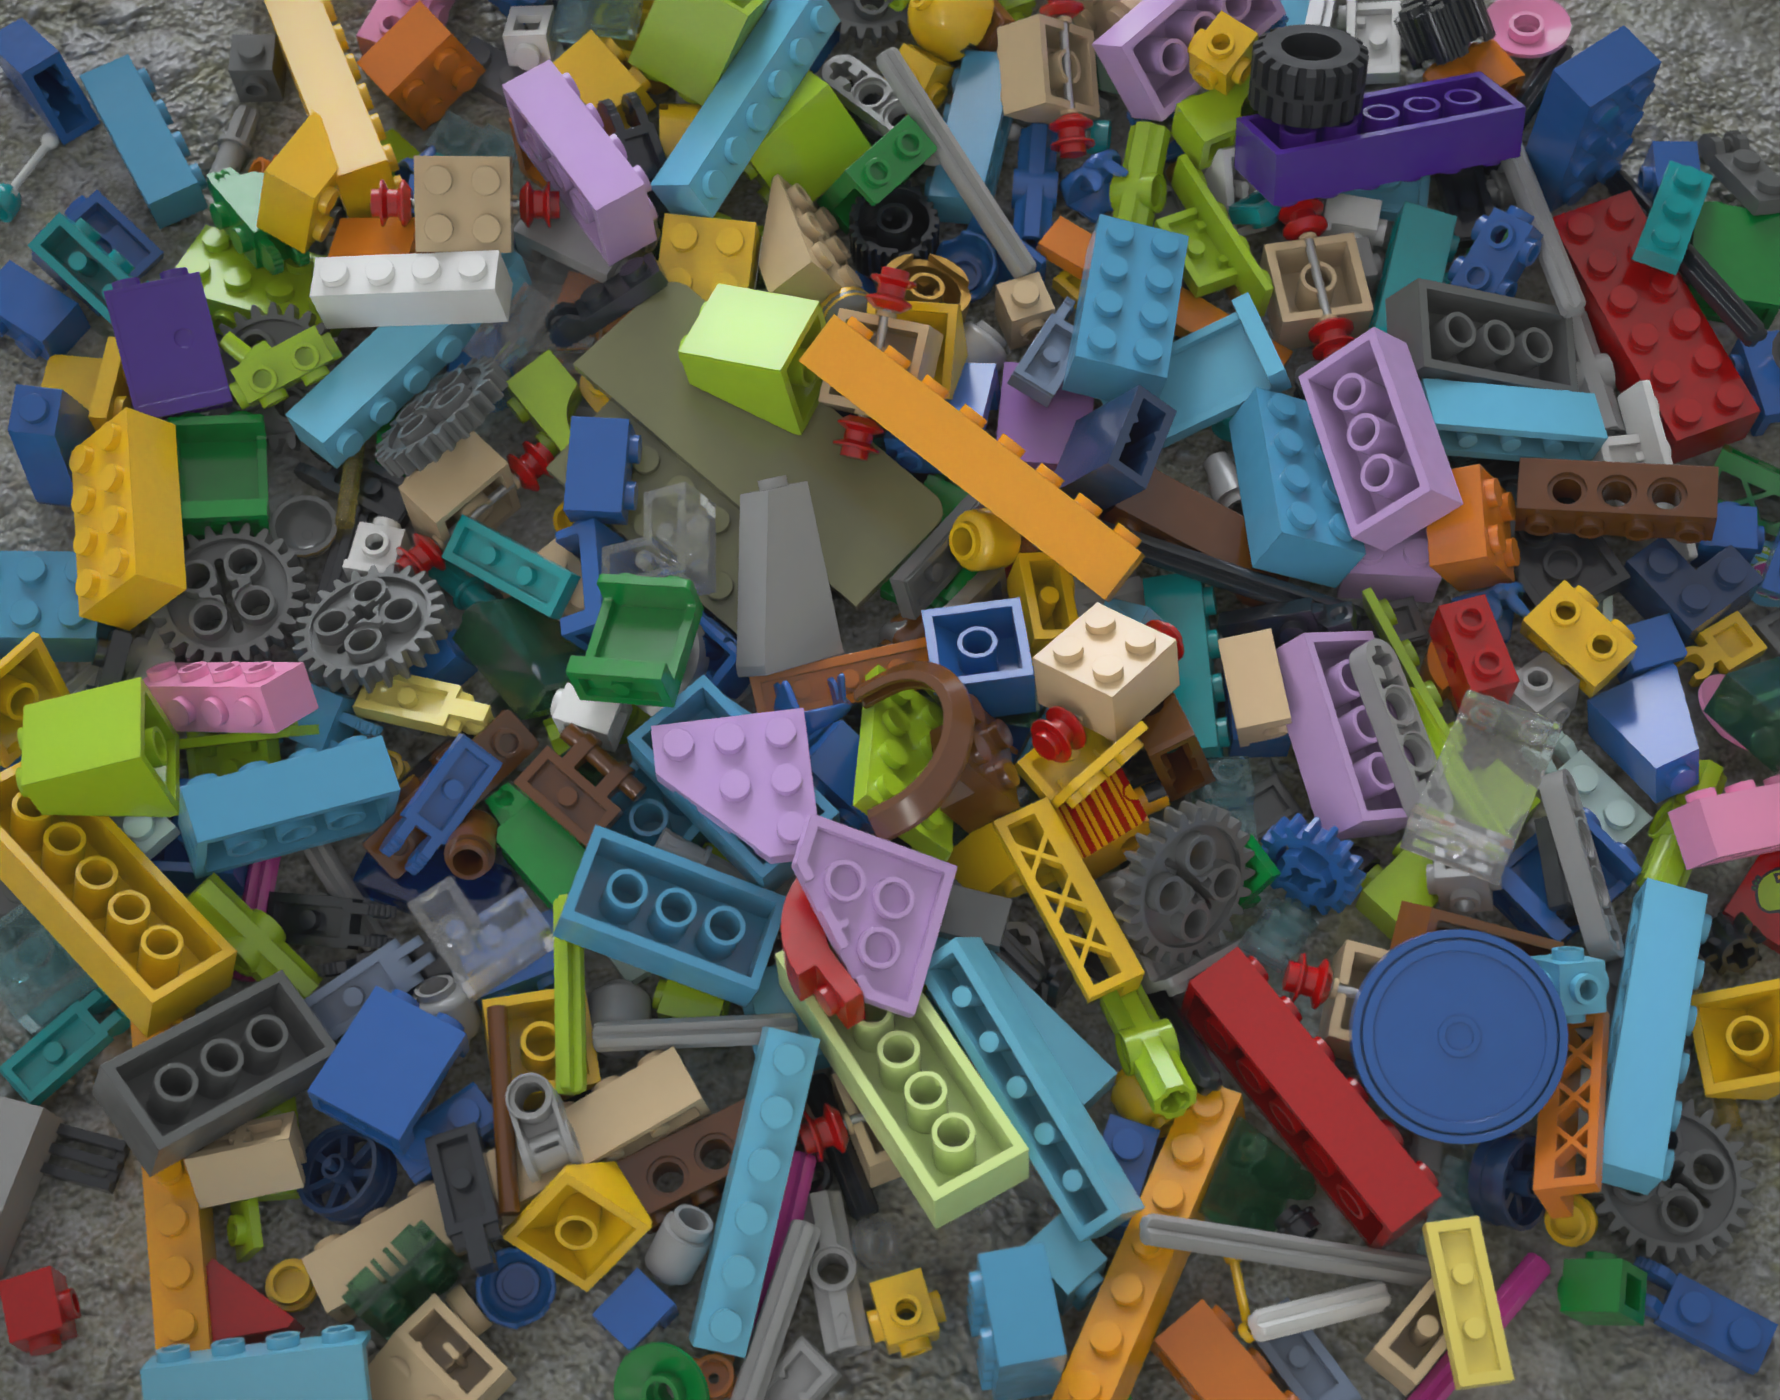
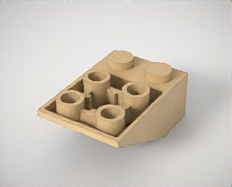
(801, 246)
(437, 1360)

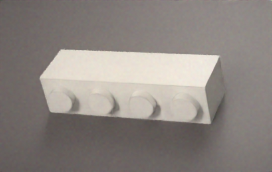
(411, 289)

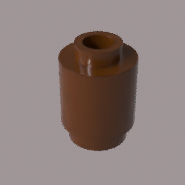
(472, 846)

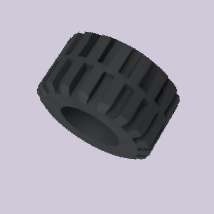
(1308, 76)

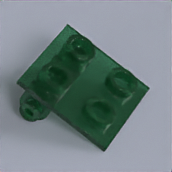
(1254, 1181)
(429, 1270)

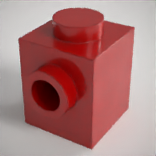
(39, 1310)

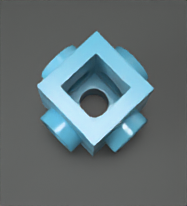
(1578, 980)

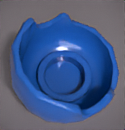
(976, 258)
(516, 1292)

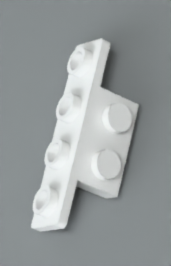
(1376, 28)
(1643, 443)

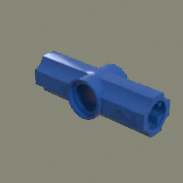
(1035, 183)

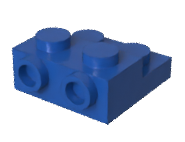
(116, 234)

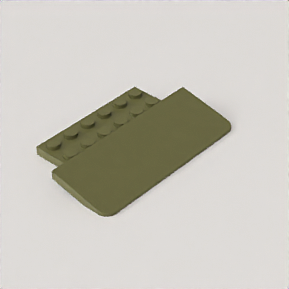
(864, 511)

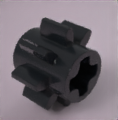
(1732, 944)

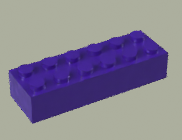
(1393, 139)

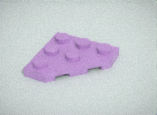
(743, 775)
(875, 907)

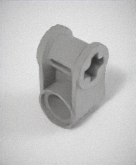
(543, 1136)

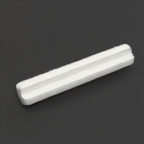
(1319, 1310)

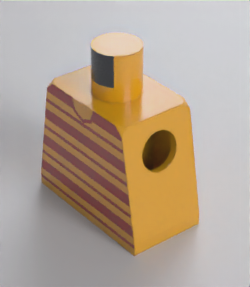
(1109, 819)

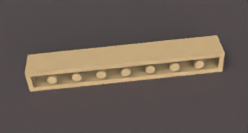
(609, 1124)

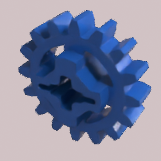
(1313, 863)

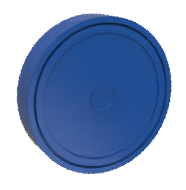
(1458, 1036)

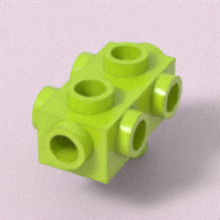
(269, 370)

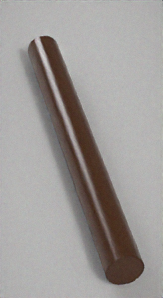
(503, 1127)

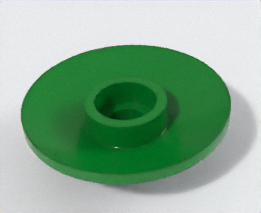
(655, 1365)

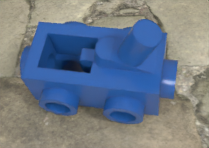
(1493, 264)

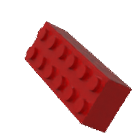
(1655, 330)
(1309, 1099)

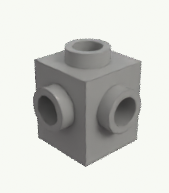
(1546, 688)
(1458, 890)

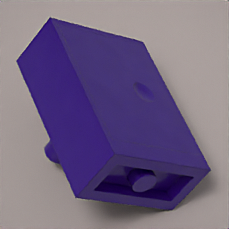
(168, 345)

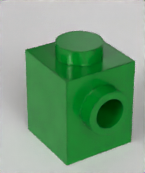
(1603, 1290)

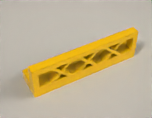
(1079, 894)

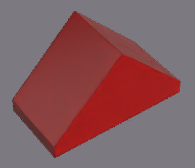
(242, 1310)

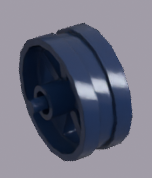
(344, 1173)
(1503, 1182)

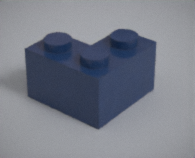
(1694, 598)

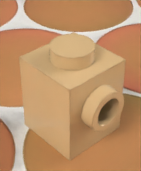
(1022, 309)

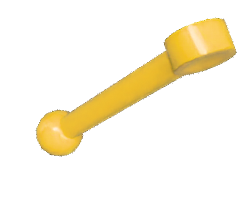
(1243, 1329)

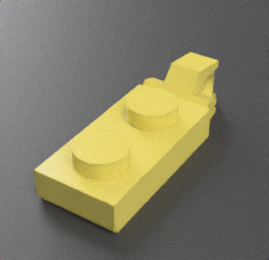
(424, 706)

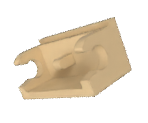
(1255, 686)
(249, 1162)

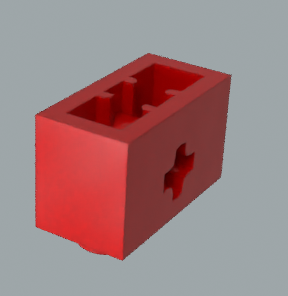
(1472, 650)

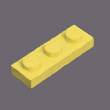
(1467, 1303)

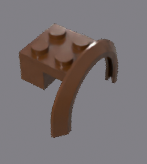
(970, 762)

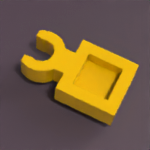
(1723, 646)

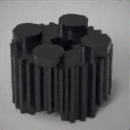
(1441, 29)
(894, 227)

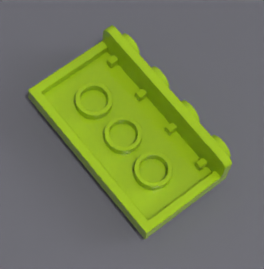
(235, 284)
(893, 754)

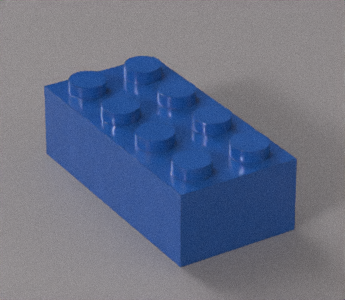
(1590, 116)

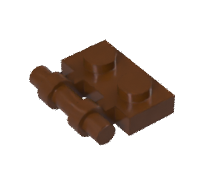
(569, 796)

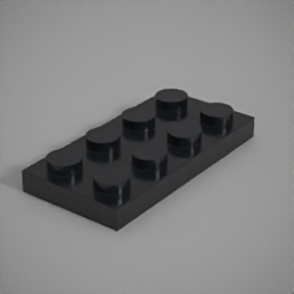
(1558, 556)

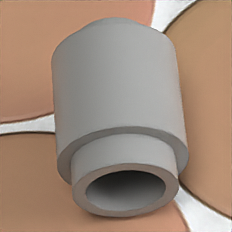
(680, 1245)

